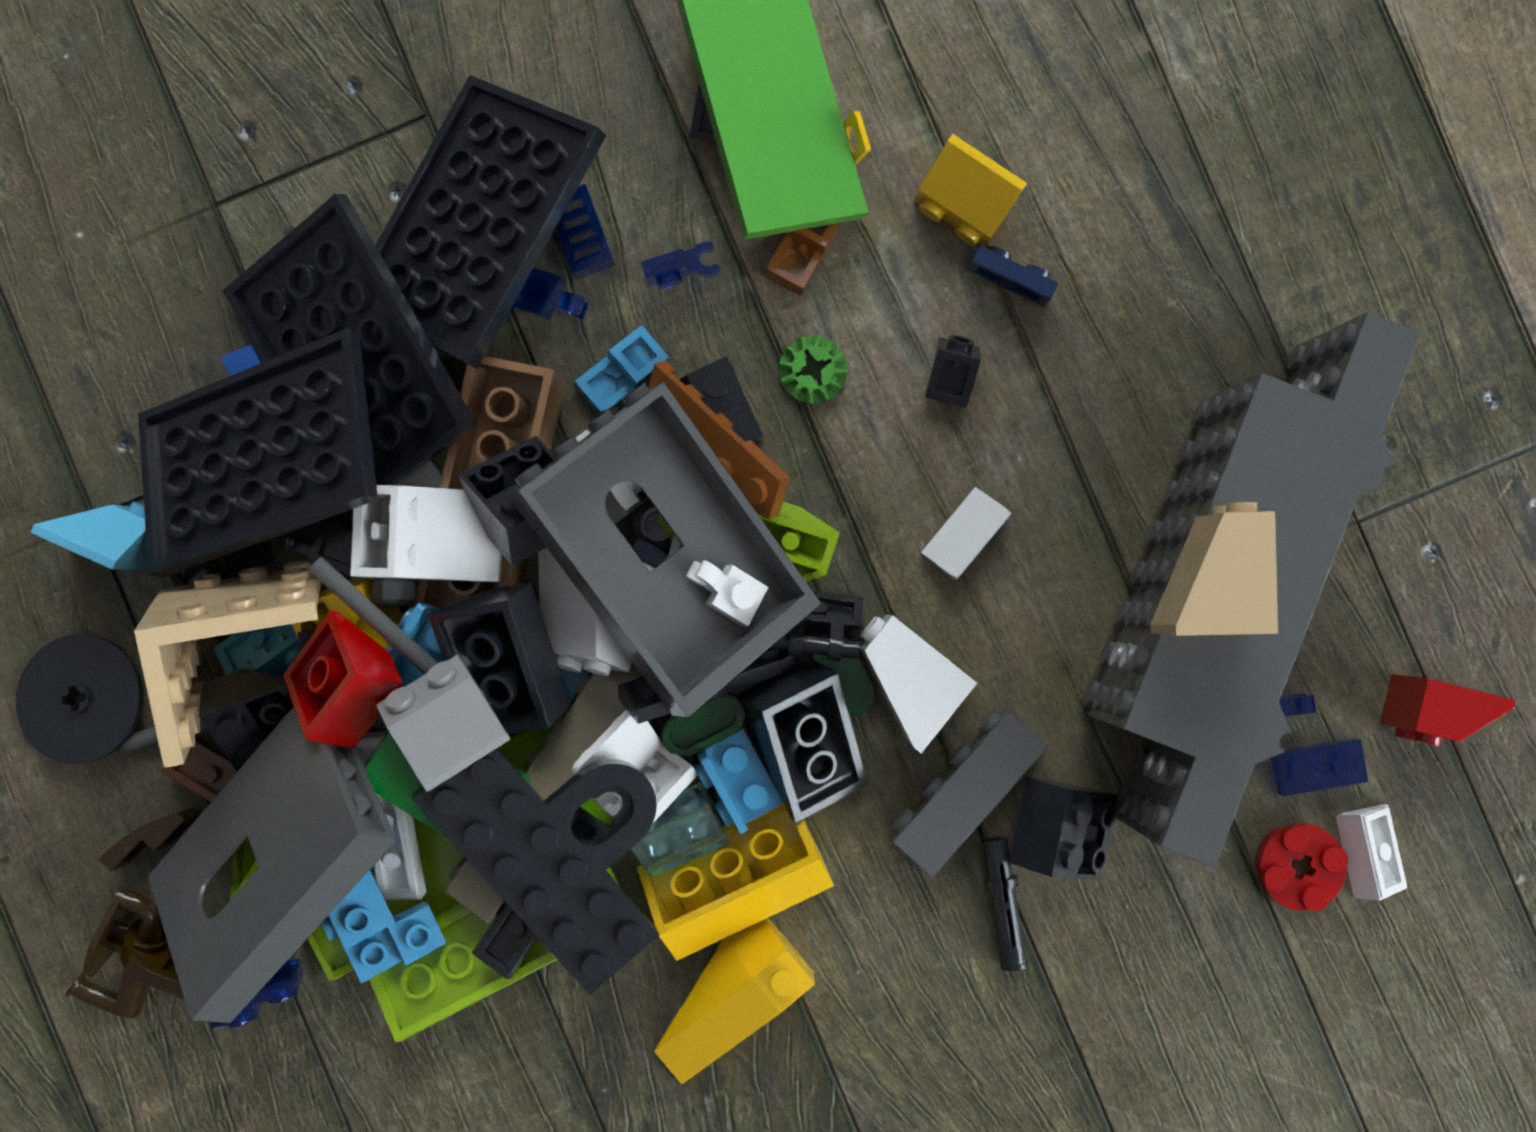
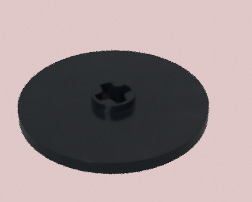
(94, 726)

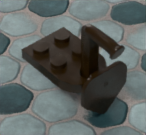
(142, 954)

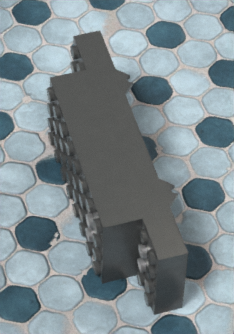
(1216, 698)

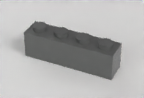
(967, 790)

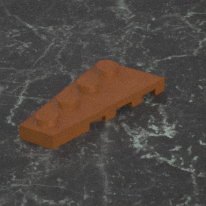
(750, 468)

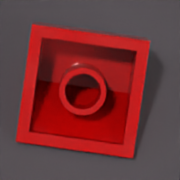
(340, 682)
(1436, 710)

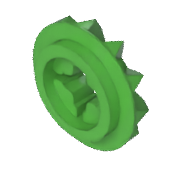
(805, 387)

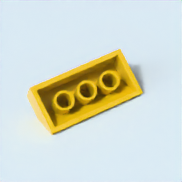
(736, 884)

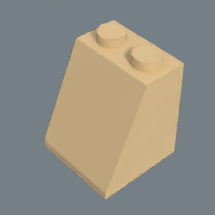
(1223, 576)

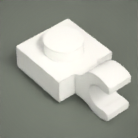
(732, 590)

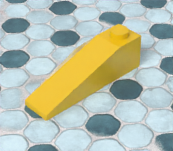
(736, 994)

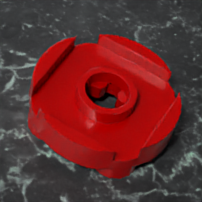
(1326, 864)

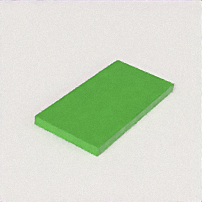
(773, 114)

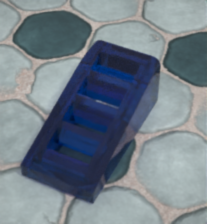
(594, 262)

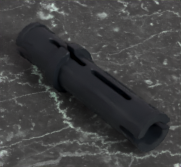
(1002, 884)

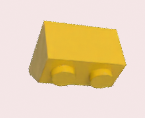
(968, 192)

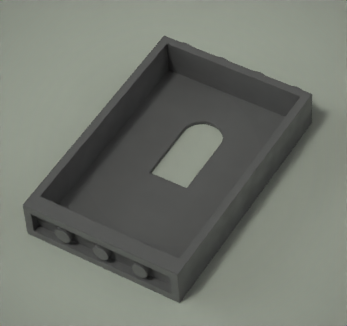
(661, 614)
(313, 839)

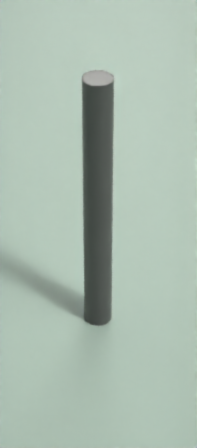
(372, 615)

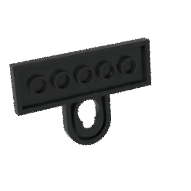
(542, 866)

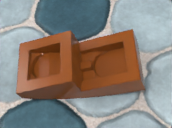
(799, 256)

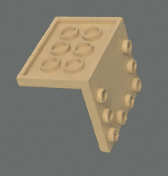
(205, 610)

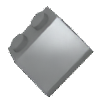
(442, 722)

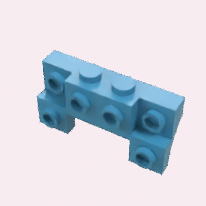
(375, 937)

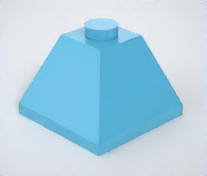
(105, 535)

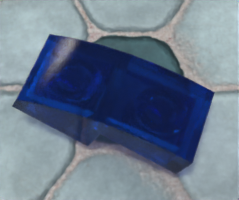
(278, 989)

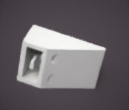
(422, 537)

